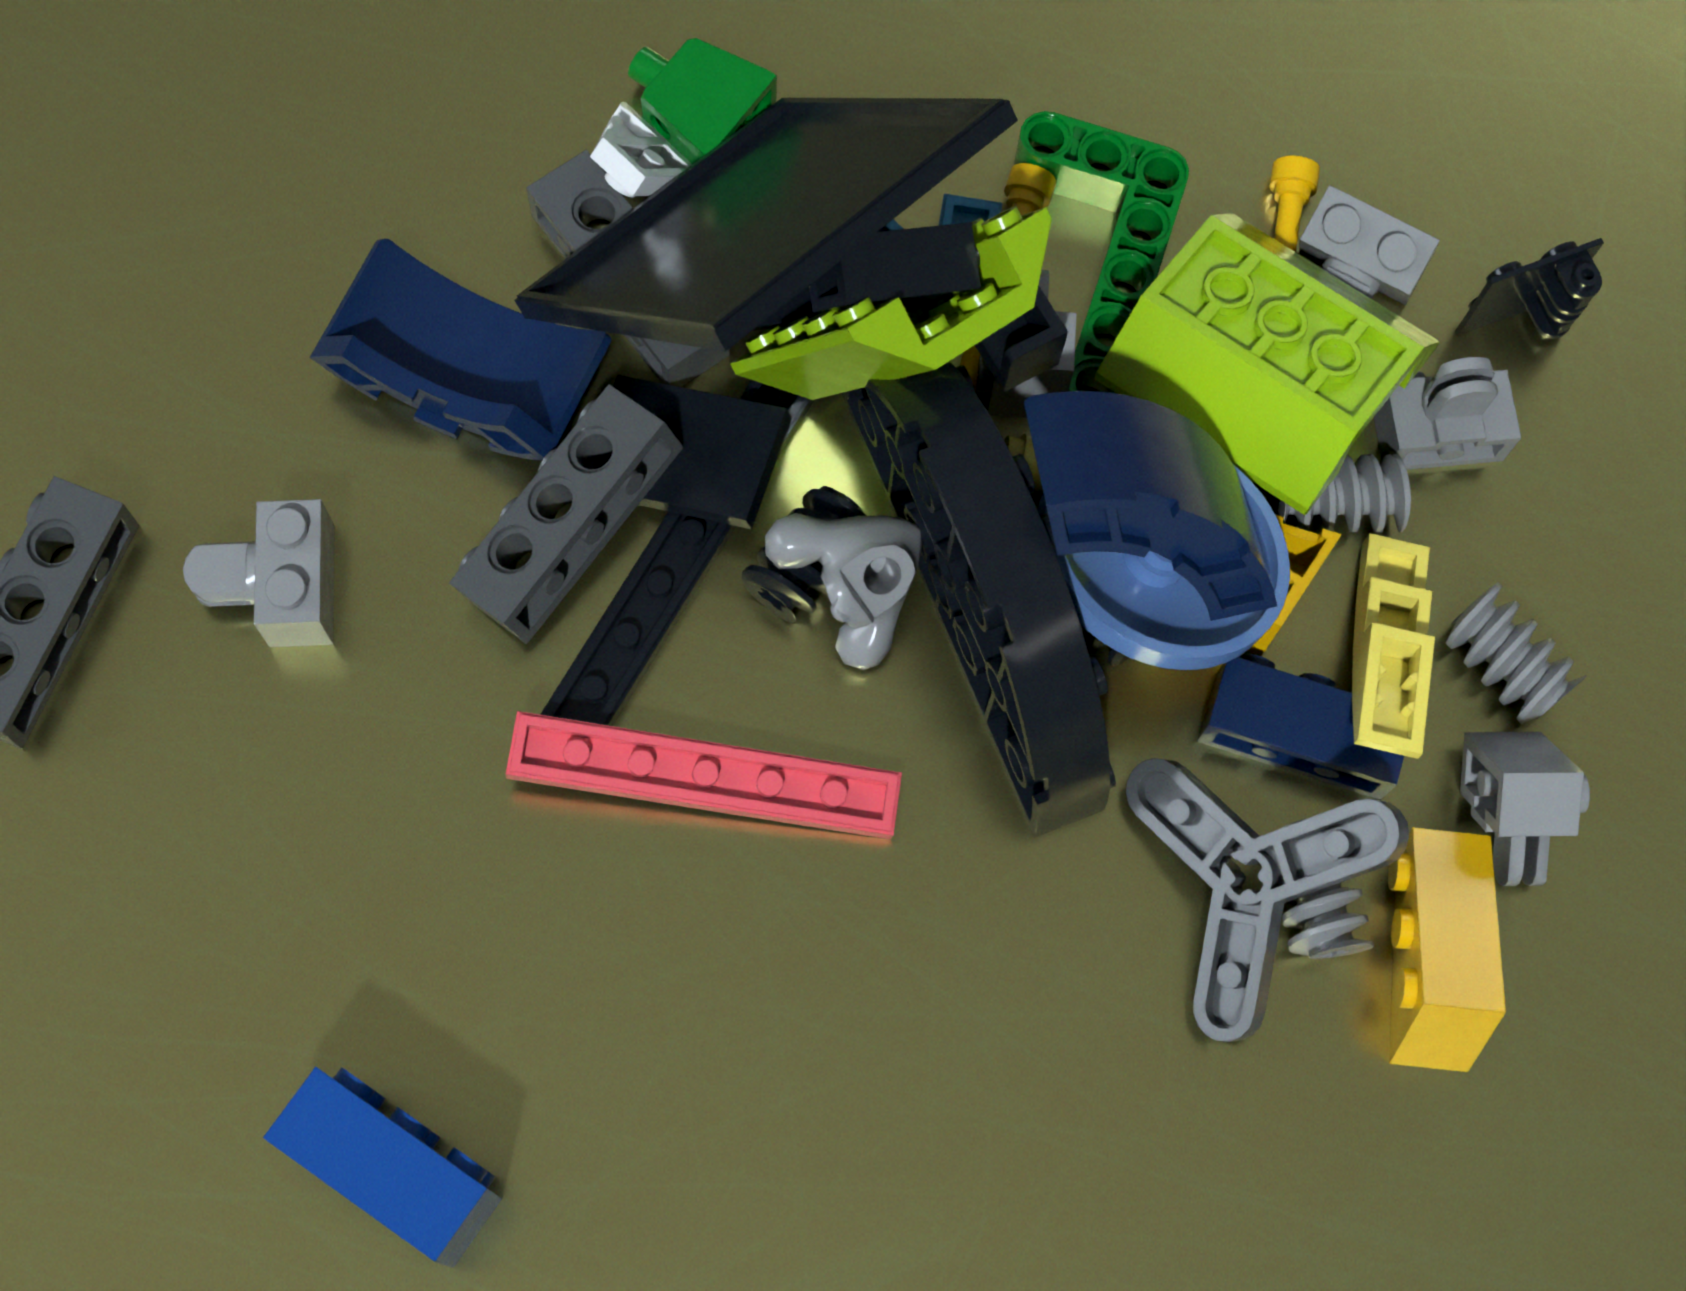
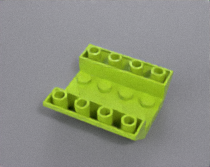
(894, 341)
(1264, 356)

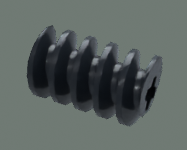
(787, 588)

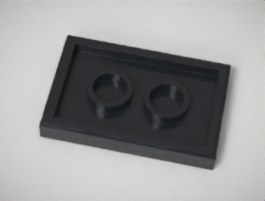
(725, 452)

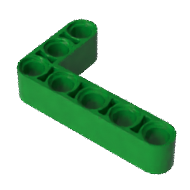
(1122, 191)

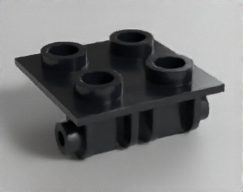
(1549, 290)

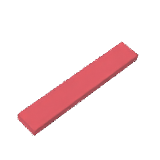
(703, 775)

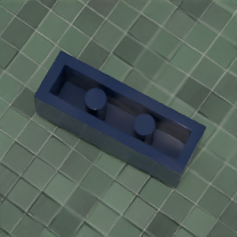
(1294, 725)

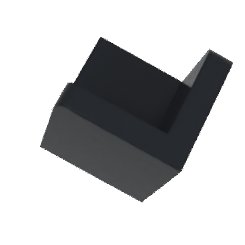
(1025, 345)

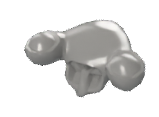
(864, 570)

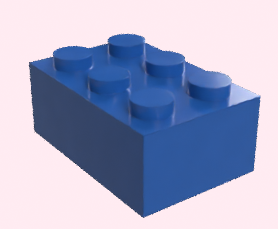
(385, 1164)

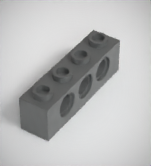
(563, 207)
(568, 545)
(70, 593)

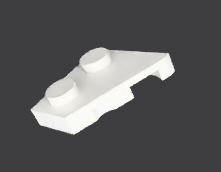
(636, 155)

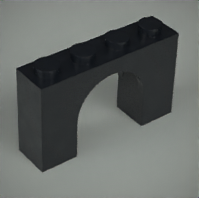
(890, 265)

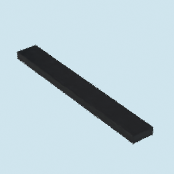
(651, 600)

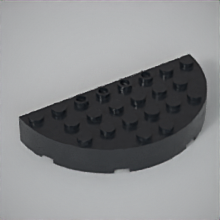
(994, 586)

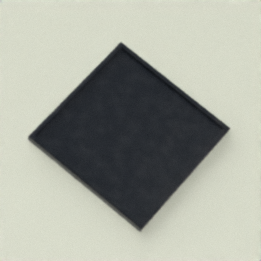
(762, 217)

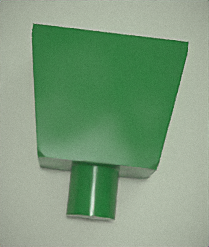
(700, 94)

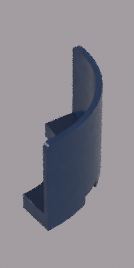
(458, 355)
(1145, 481)

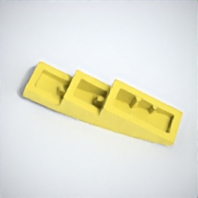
(1392, 647)

